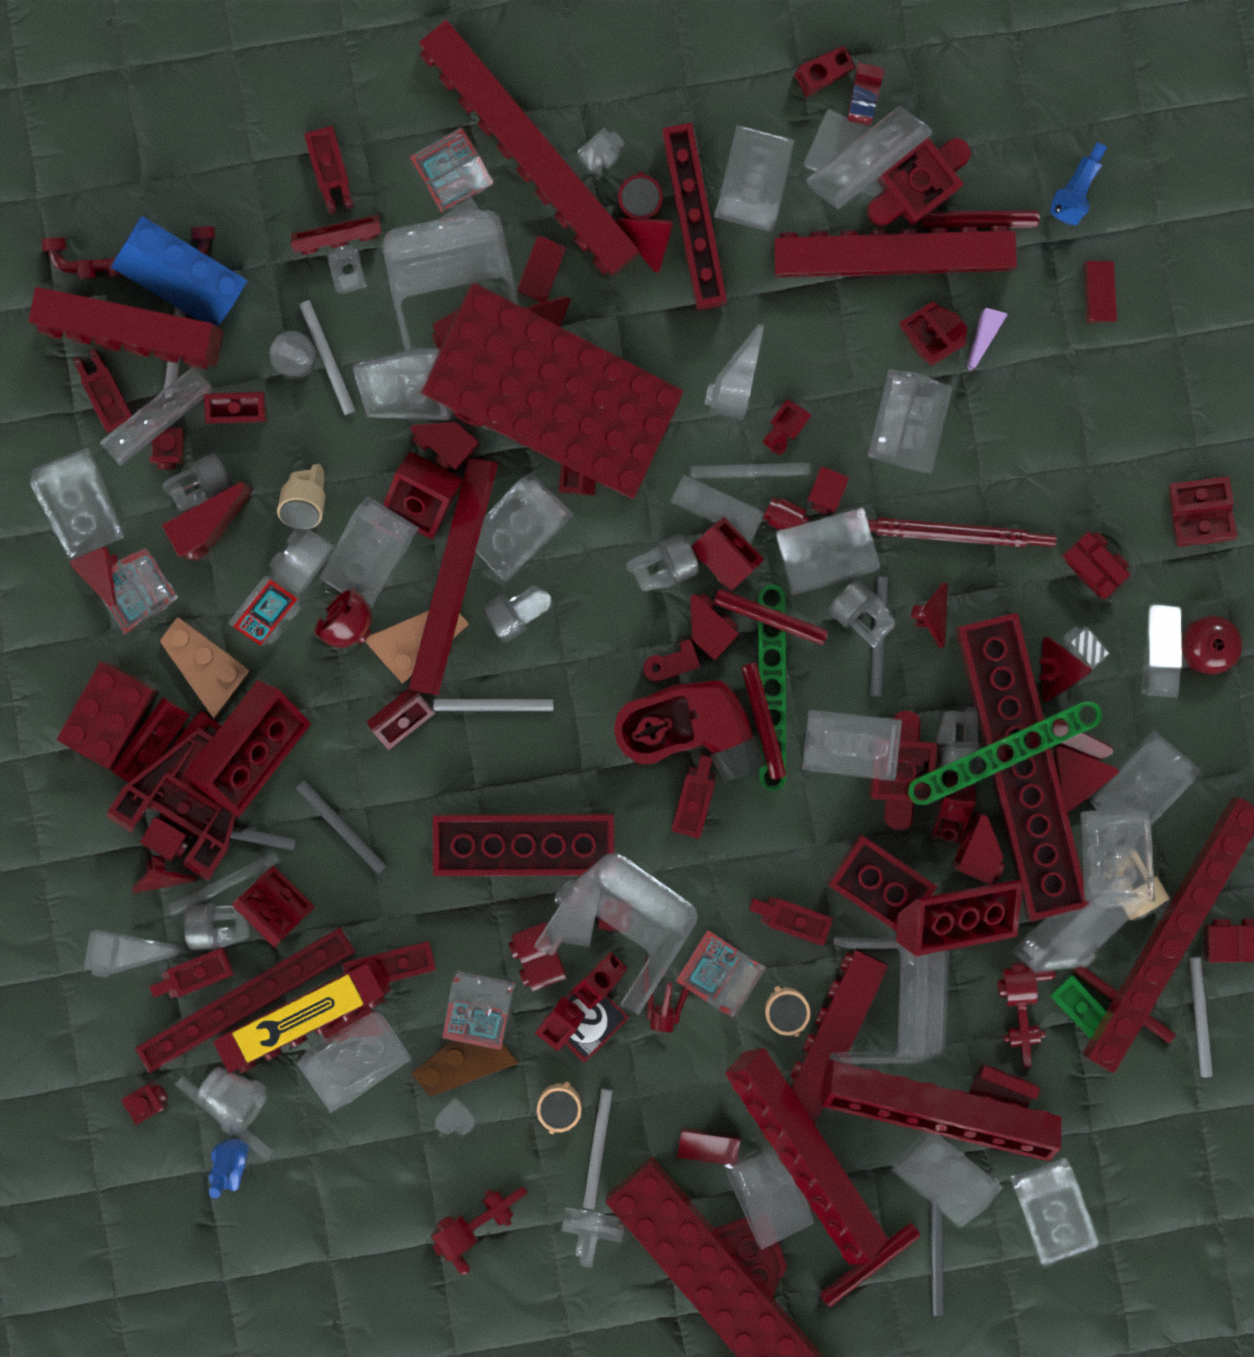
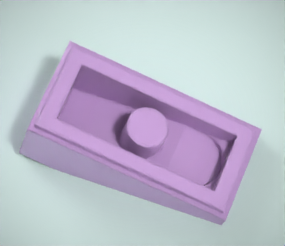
(986, 329)

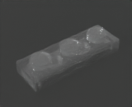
(714, 505)

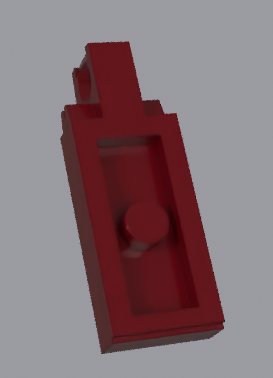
(695, 799)
(793, 919)
(194, 974)

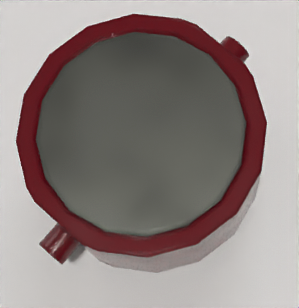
(640, 197)

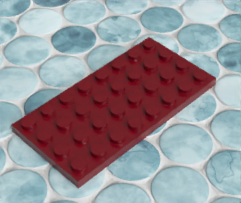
(551, 391)

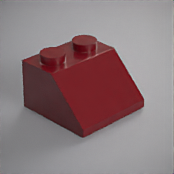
(422, 493)
(979, 851)

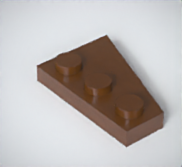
(459, 1064)

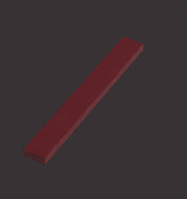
(453, 576)
(245, 1000)

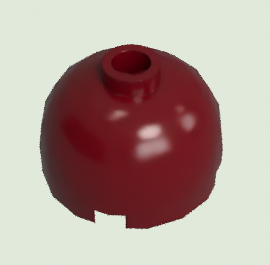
(346, 621)
(1198, 644)

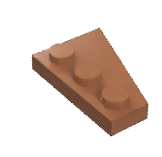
(400, 644)
(204, 665)

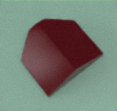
(934, 332)

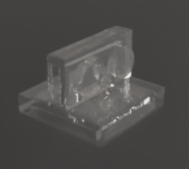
(589, 1228)

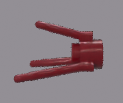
(663, 1016)

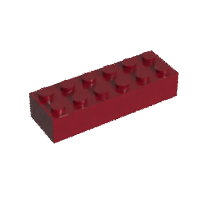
(125, 326)
(520, 843)

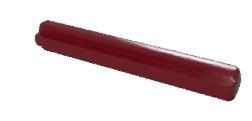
(981, 219)
(771, 617)
(763, 721)
(861, 1272)

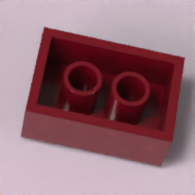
(107, 714)
(878, 881)

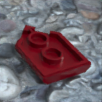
(765, 1264)

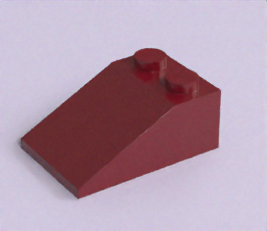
(204, 524)

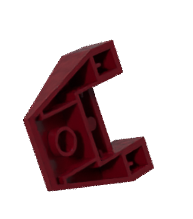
(177, 799)

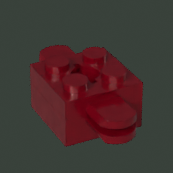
(919, 182)
(913, 761)

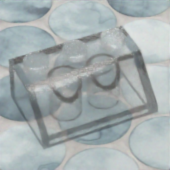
(910, 421)
(827, 551)
(1120, 847)
(947, 1177)

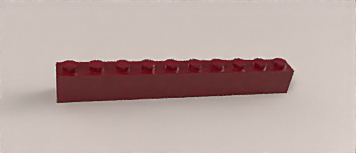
(528, 148)
(1172, 935)

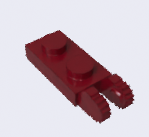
(328, 165)
(103, 392)

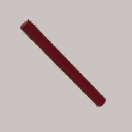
(1110, 993)

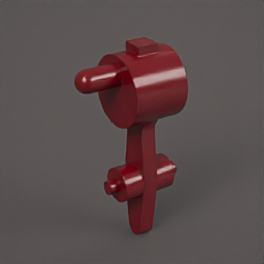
(1019, 988)
(457, 1236)

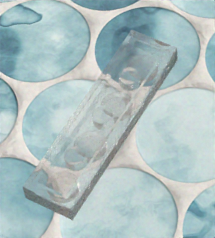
(156, 416)

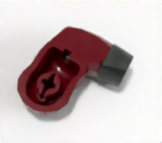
(688, 718)

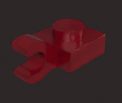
(786, 422)

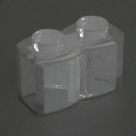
(301, 560)

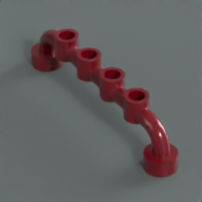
(87, 268)

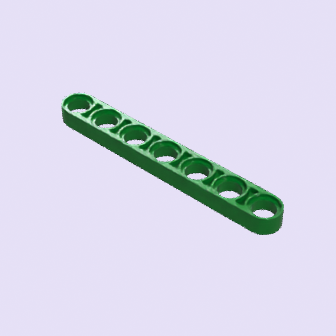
(778, 673)
(1020, 752)

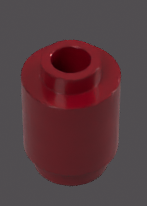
(784, 514)

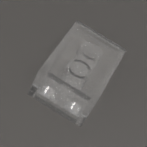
(754, 178)
(733, 384)
(393, 386)
(77, 503)
(520, 526)
(369, 550)
(851, 744)
(1148, 779)
(353, 1060)
(768, 1196)
(1054, 1211)

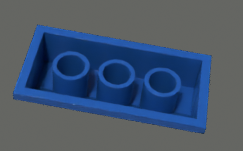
(178, 273)

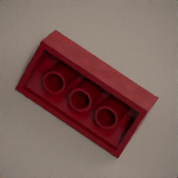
(248, 748)
(960, 918)

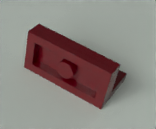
(1003, 1086)

